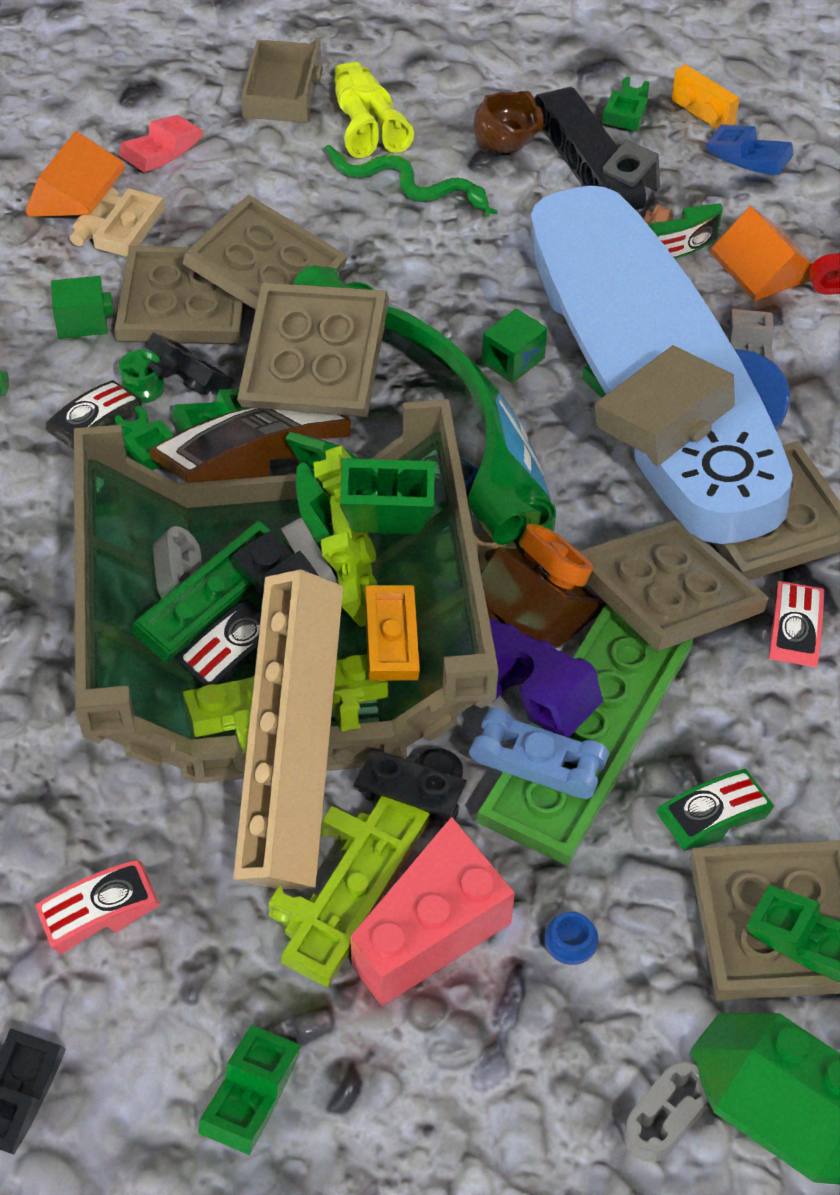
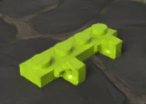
(346, 551)
(229, 704)
(372, 857)

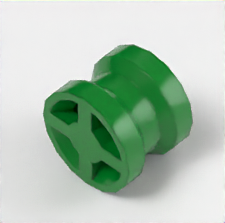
(139, 377)

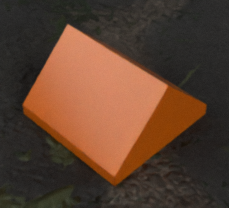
(74, 179)
(761, 256)

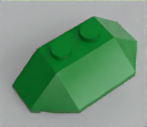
(775, 1088)

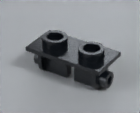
(411, 784)

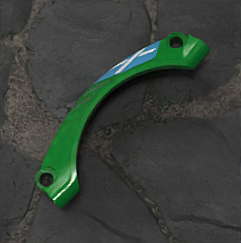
(510, 479)

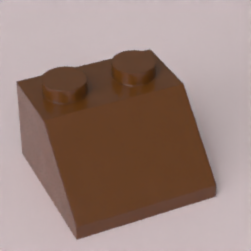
(525, 598)

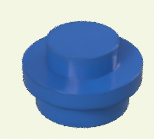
(571, 938)

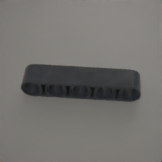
(584, 143)

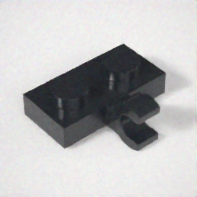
(178, 358)

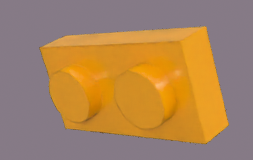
(704, 97)
(391, 632)

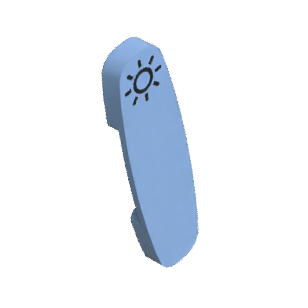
(625, 309)

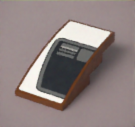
(242, 443)

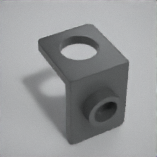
(641, 159)

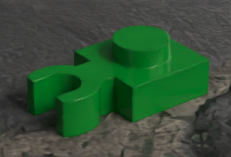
(627, 107)
(142, 436)

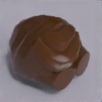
(507, 121)

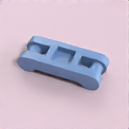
(539, 755)

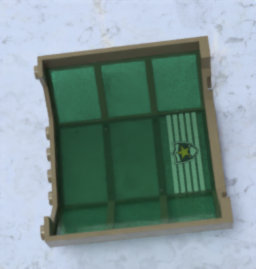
(139, 699)

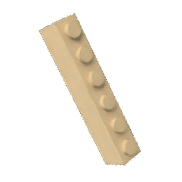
(289, 732)

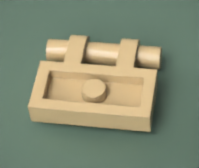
(126, 221)

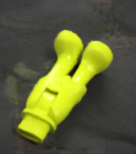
(363, 100)

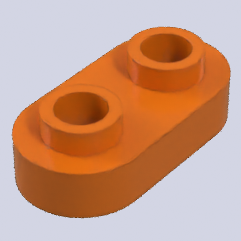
(556, 555)

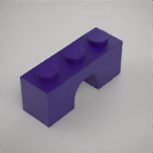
(554, 687)

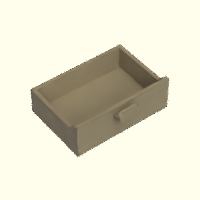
(282, 80)
(667, 404)

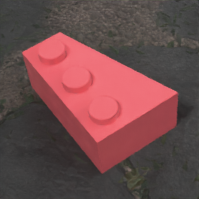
(431, 915)

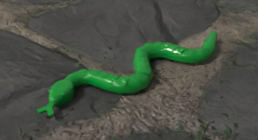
(475, 193)

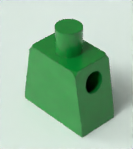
(387, 495)

